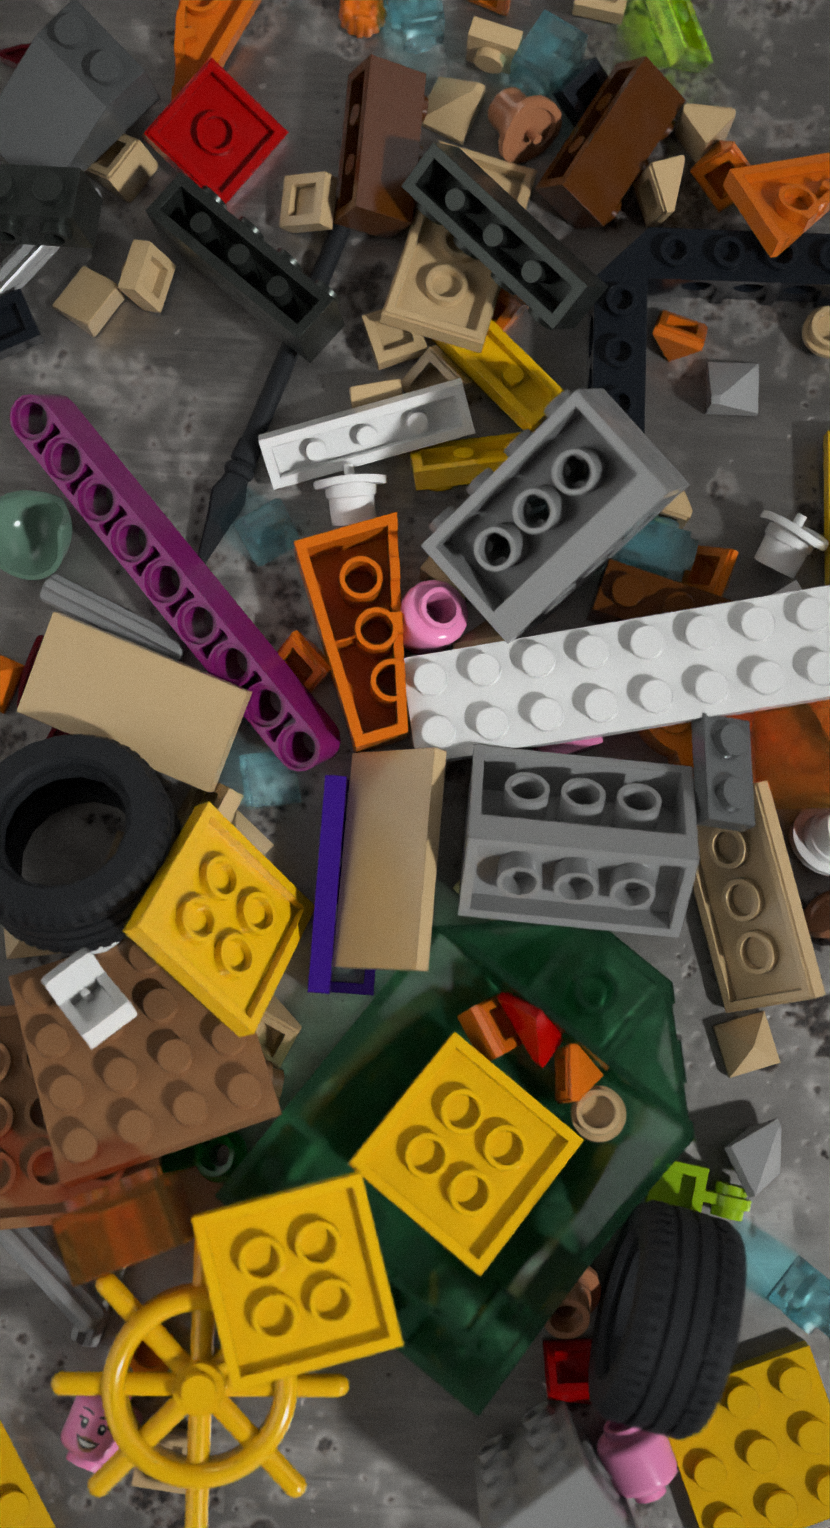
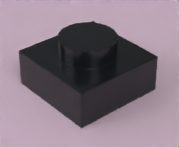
(580, 89)
(17, 325)

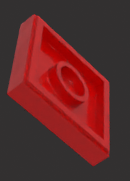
(215, 132)

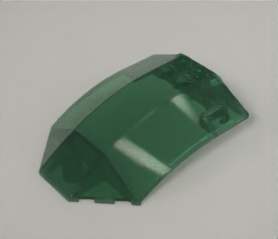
(598, 995)

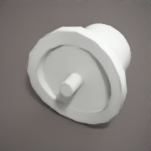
(351, 495)
(787, 543)
(811, 839)

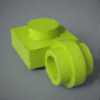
(686, 1187)

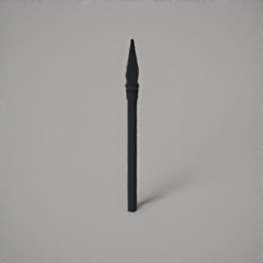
(229, 492)

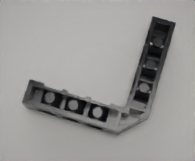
(688, 265)

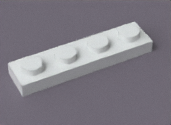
(366, 433)

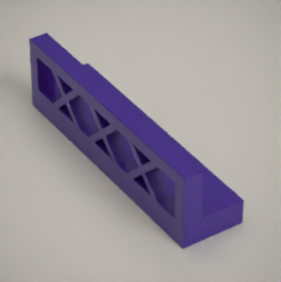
(327, 894)

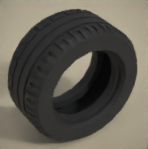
(66, 773)
(667, 1320)

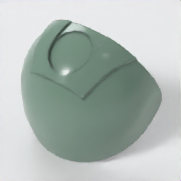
(33, 533)

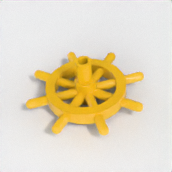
(197, 1388)

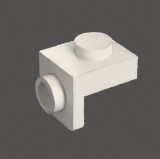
(88, 997)

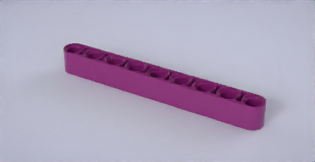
(152, 570)

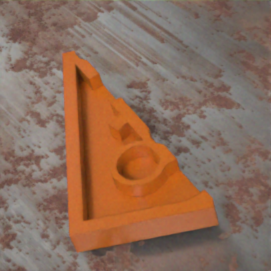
(207, 31)
(781, 198)

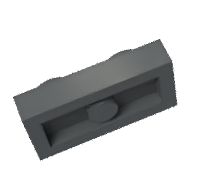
(723, 773)

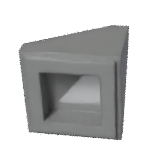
(732, 388)
(756, 1155)

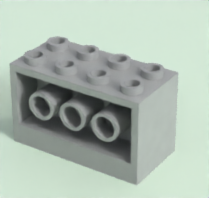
(527, 561)
(578, 841)
(548, 1477)

